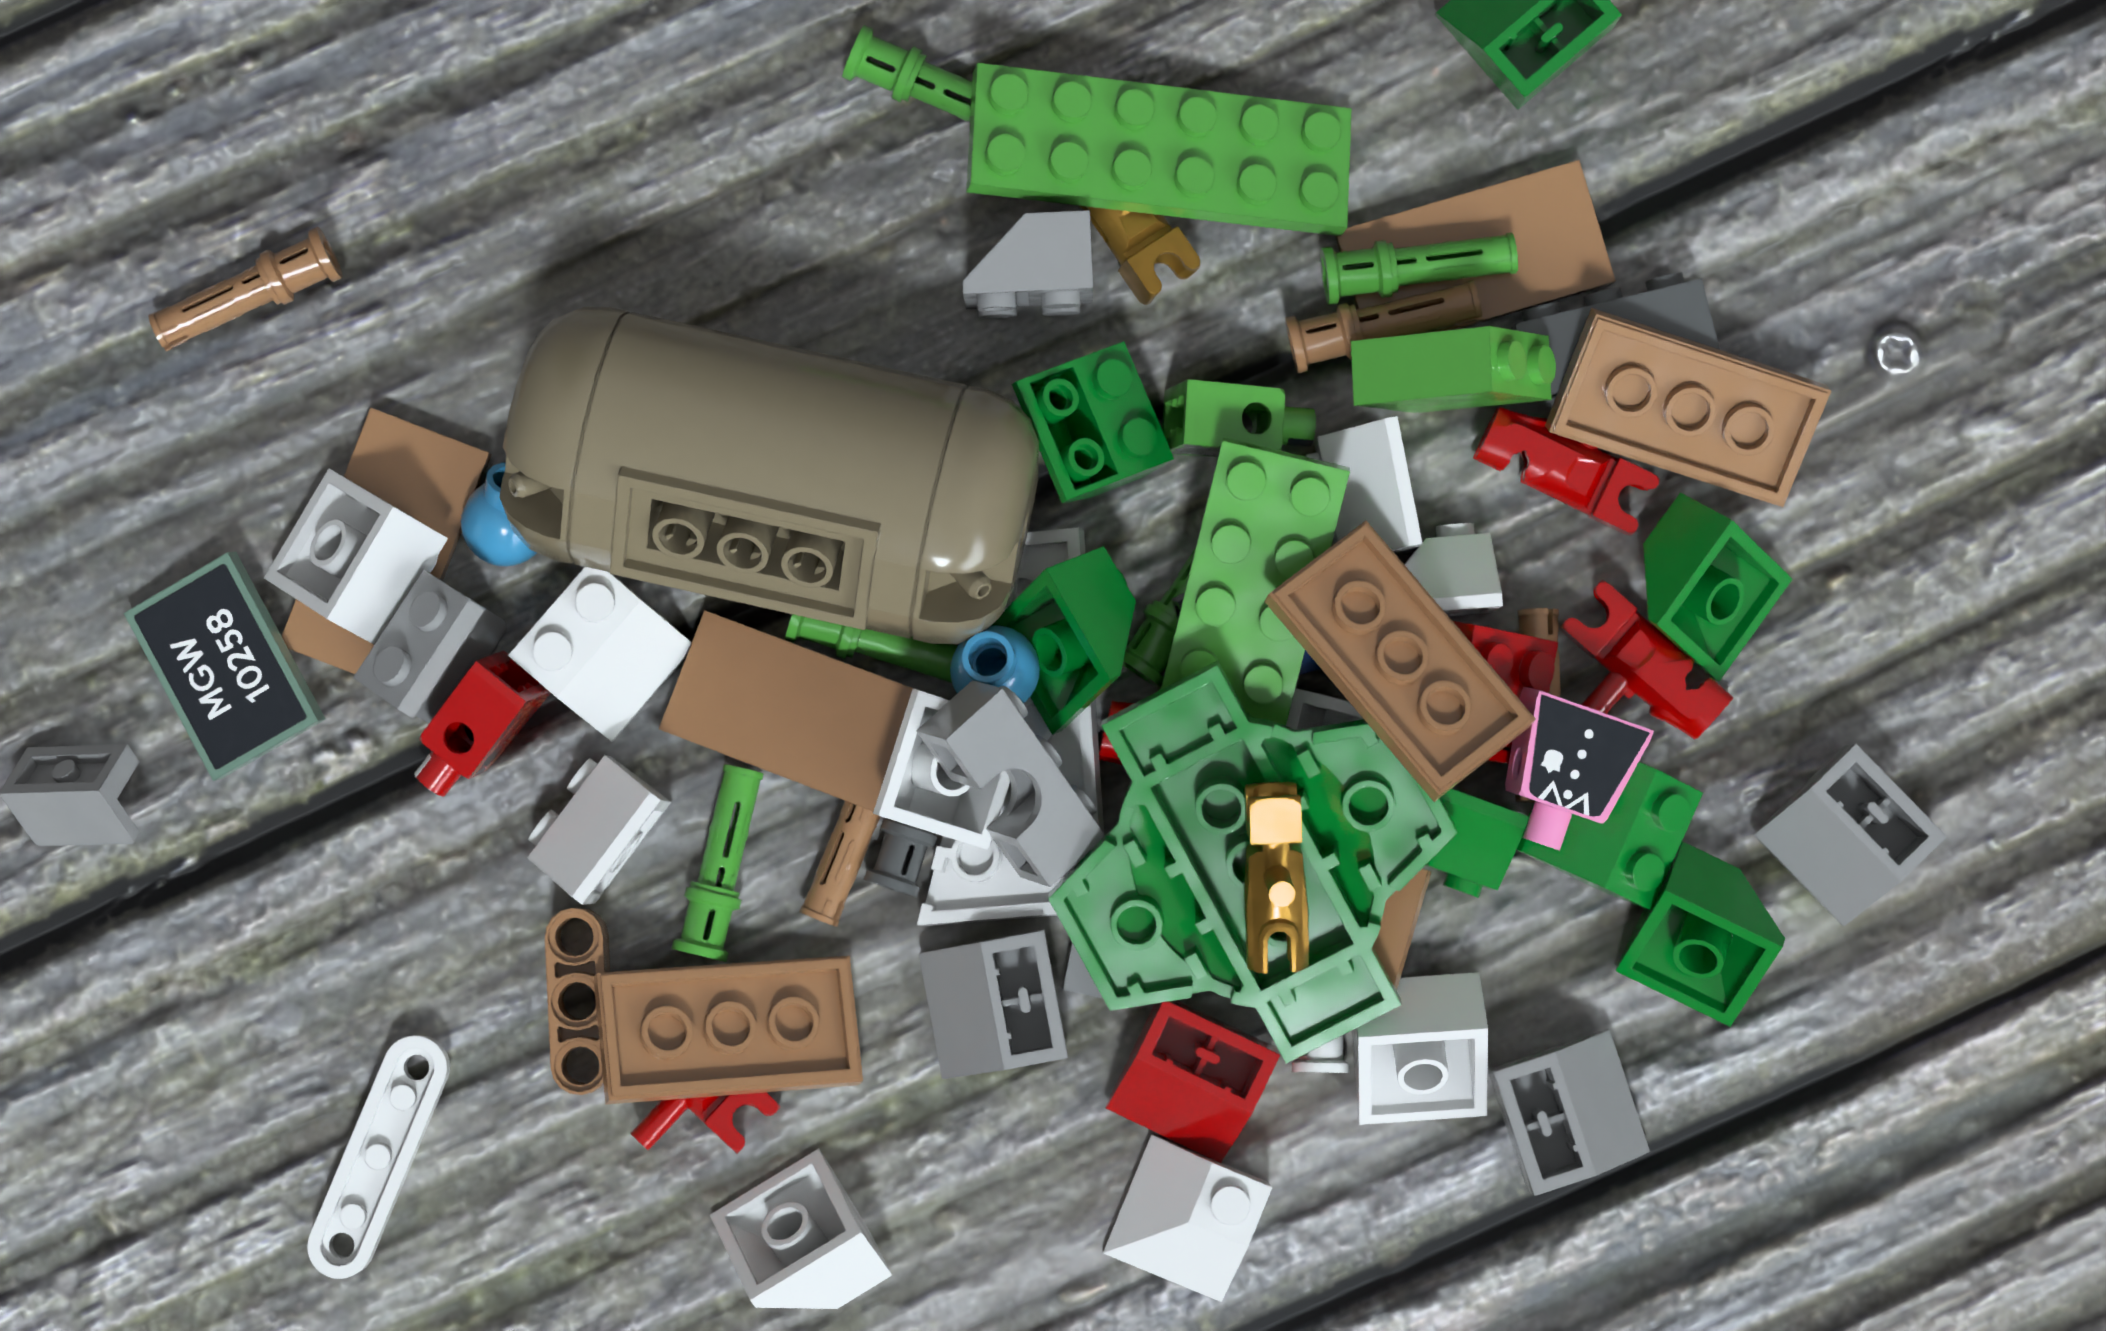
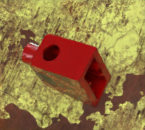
(495, 704)

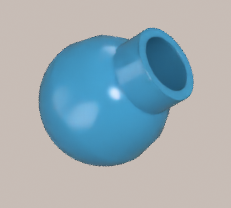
(487, 526)
(997, 659)

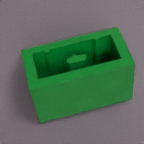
(1527, 41)
(1093, 423)

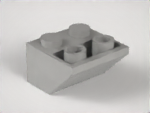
(1036, 263)
(1849, 834)
(993, 1005)
(1568, 1112)

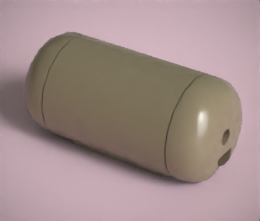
(769, 475)

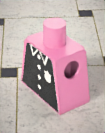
(1571, 764)

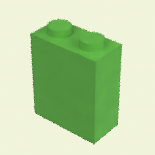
(1452, 369)

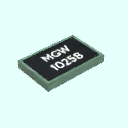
(224, 666)

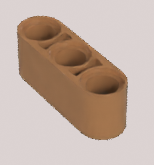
(561, 972)

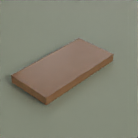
(1552, 228)
(1687, 407)
(419, 475)
(1399, 660)
(787, 710)
(727, 1029)

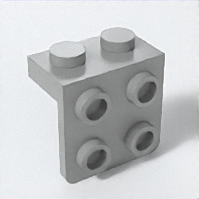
(429, 647)

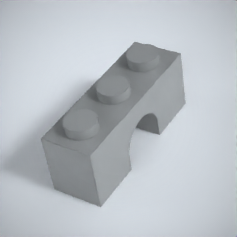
(1047, 818)

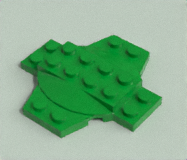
(1164, 889)

